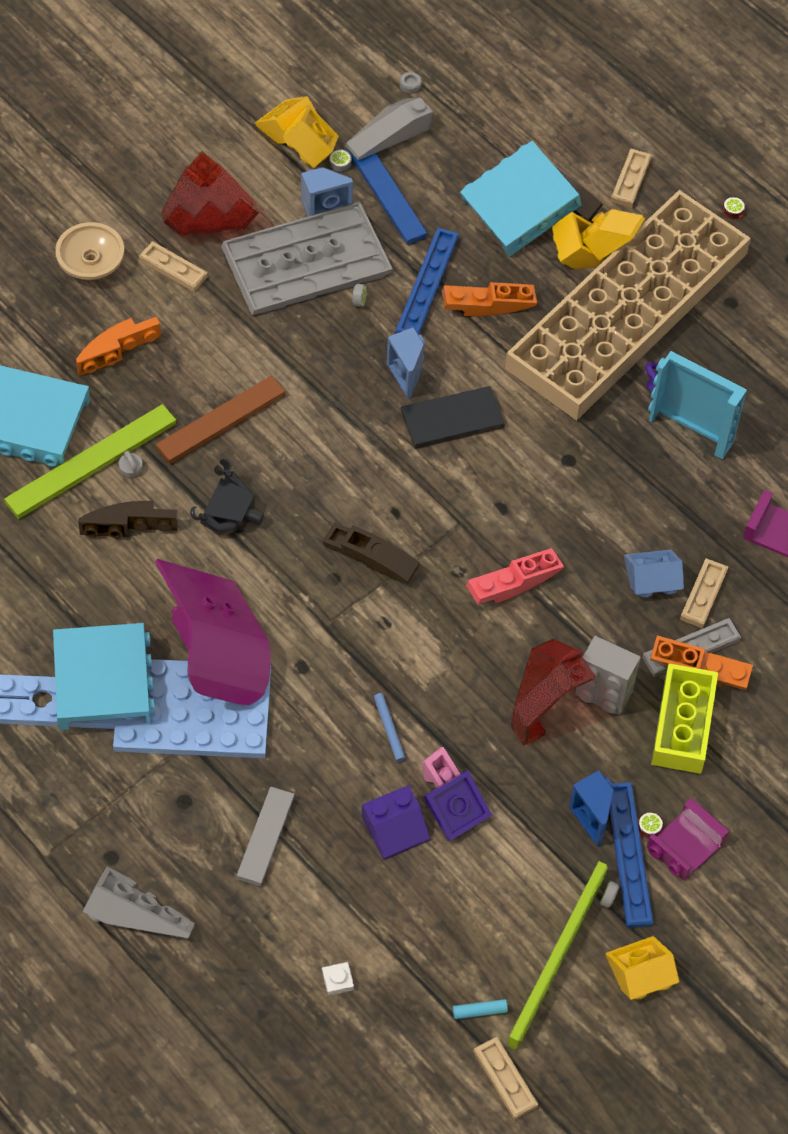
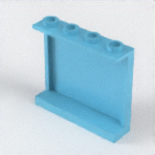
(521, 197)
(697, 400)
(38, 415)
(102, 673)

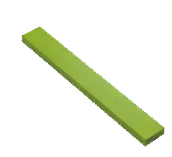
(89, 461)
(557, 956)

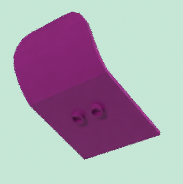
(224, 640)

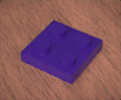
(457, 805)

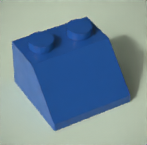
(591, 804)

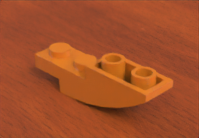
(494, 300)
(110, 344)
(730, 671)

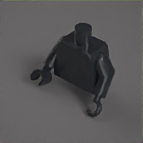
(230, 504)

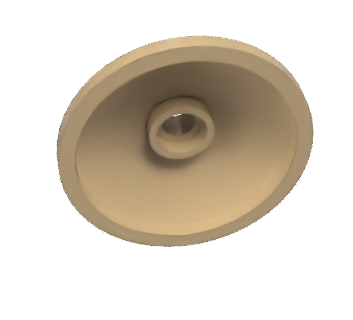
(86, 243)

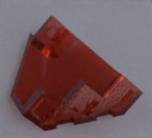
(208, 200)
(549, 674)

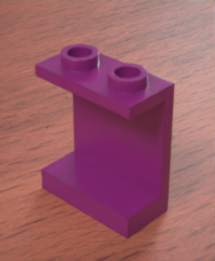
(768, 526)
(688, 840)

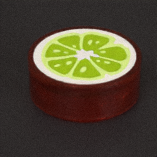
(733, 207)
(650, 823)

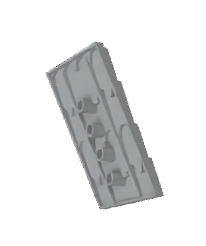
(306, 258)

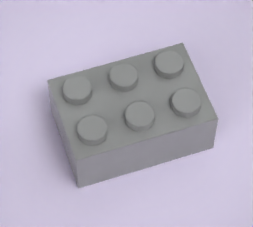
(614, 676)

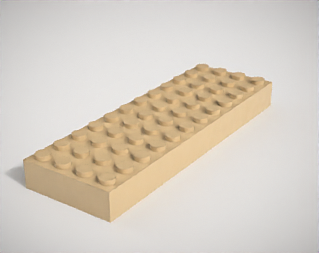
(627, 305)

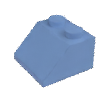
(325, 191)
(406, 359)
(654, 572)

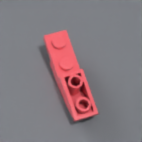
(516, 578)

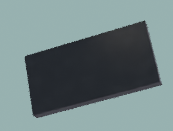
(452, 417)

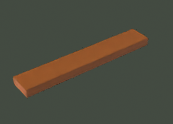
(220, 420)

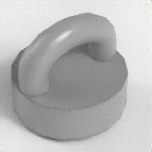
(130, 465)

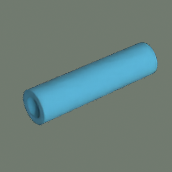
(480, 1009)

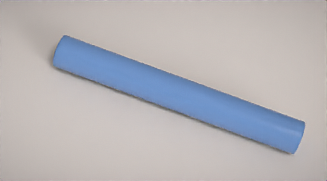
(389, 727)

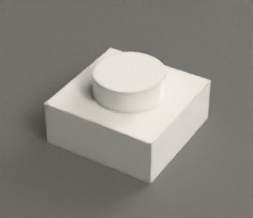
(337, 979)

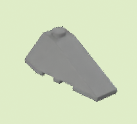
(391, 127)
(121, 904)

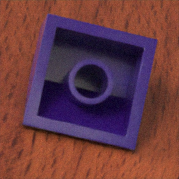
(395, 822)

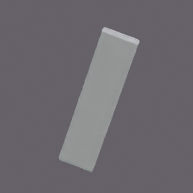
(710, 638)
(265, 836)

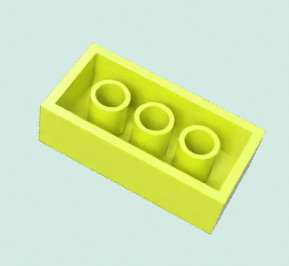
(684, 718)

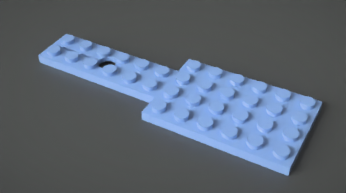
(181, 722)

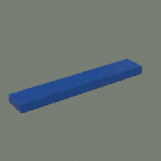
(390, 198)
(428, 281)
(629, 857)

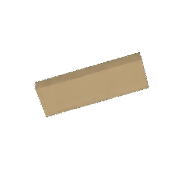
(631, 178)
(173, 266)
(704, 593)
(505, 1078)

